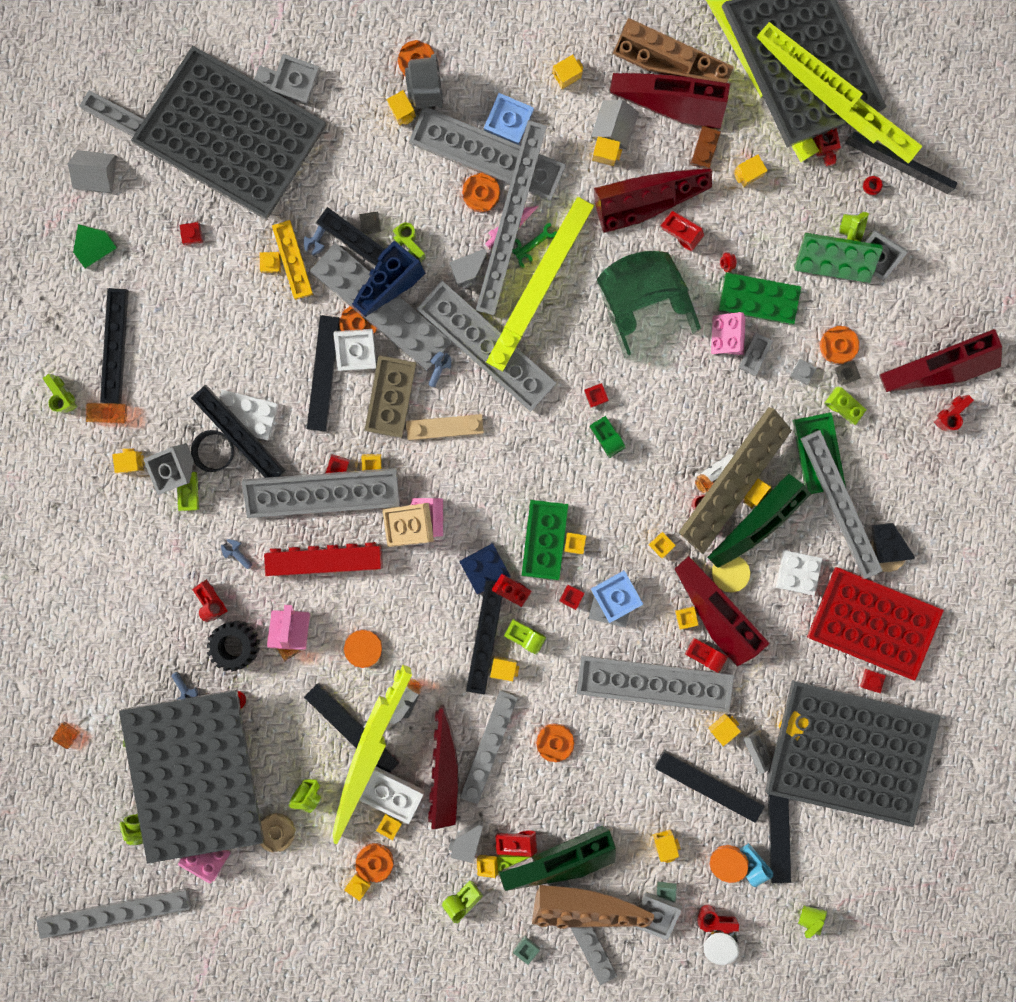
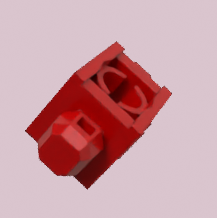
(830, 149)

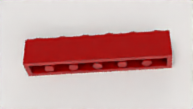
(323, 560)

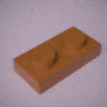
(705, 147)

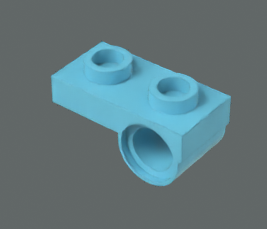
(758, 870)

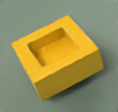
(270, 262)
(371, 461)
(575, 543)
(661, 545)
(686, 617)
(389, 826)
(487, 866)
(357, 887)

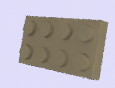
(390, 396)

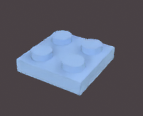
(508, 118)
(616, 596)

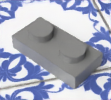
(755, 354)
(758, 751)

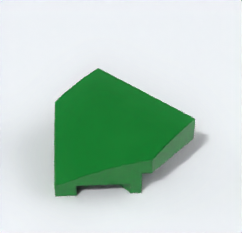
(92, 244)

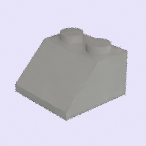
(170, 468)

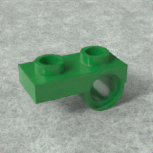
(607, 436)

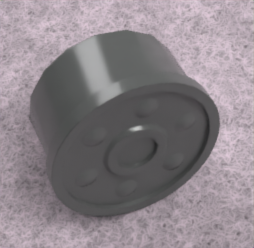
(424, 82)

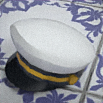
(721, 947)

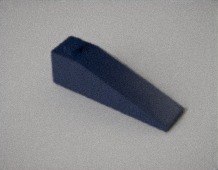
(391, 277)

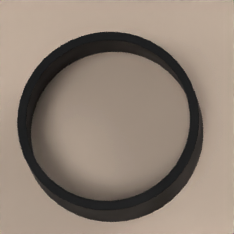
(195, 445)

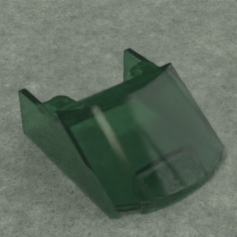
(640, 283)

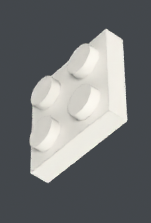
(355, 349)
(798, 572)

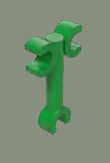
(520, 253)

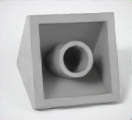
(615, 122)
(92, 171)
(890, 256)

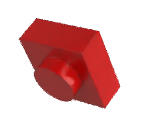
(191, 233)
(596, 395)
(337, 464)
(571, 596)
(872, 681)

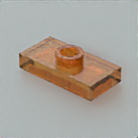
(106, 413)

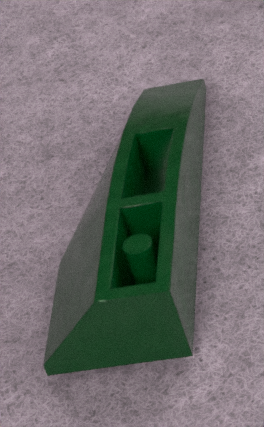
(762, 521)
(563, 862)

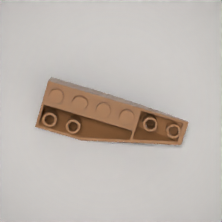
(667, 55)
(585, 908)

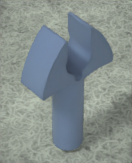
(315, 239)
(439, 366)
(236, 553)
(182, 687)

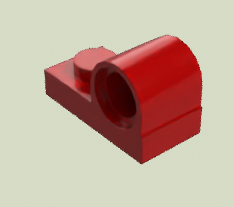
(684, 230)
(517, 844)

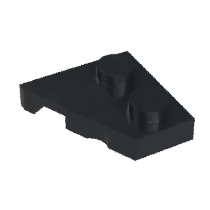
(889, 544)

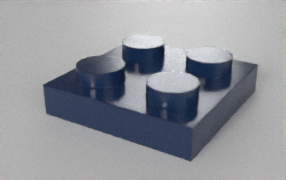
(483, 565)

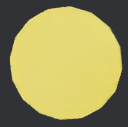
(732, 575)

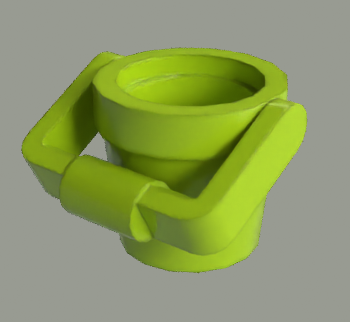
(853, 226)
(306, 797)
(131, 830)
(813, 920)

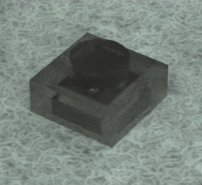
(370, 222)
(847, 373)

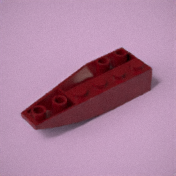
(675, 97)
(646, 196)
(948, 365)
(720, 616)
(445, 775)

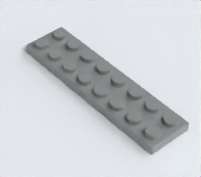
(481, 151)
(394, 319)
(477, 339)
(321, 493)
(655, 684)

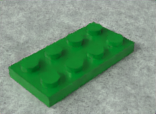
(838, 257)
(759, 298)
(806, 426)
(544, 540)

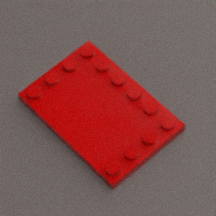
(875, 623)

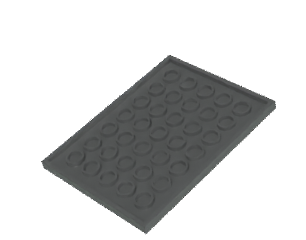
(824, 34)
(229, 132)
(853, 754)
(191, 776)

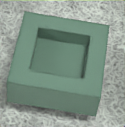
(667, 891)
(526, 950)

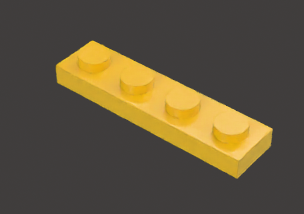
(292, 260)

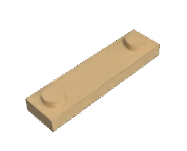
(444, 427)

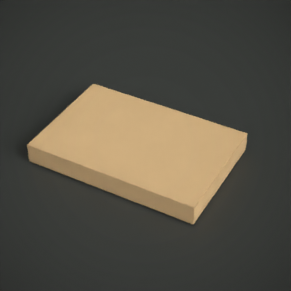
(408, 525)

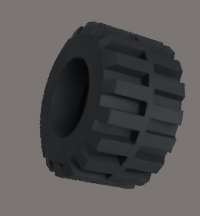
(218, 650)

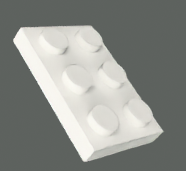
(253, 413)
(392, 795)

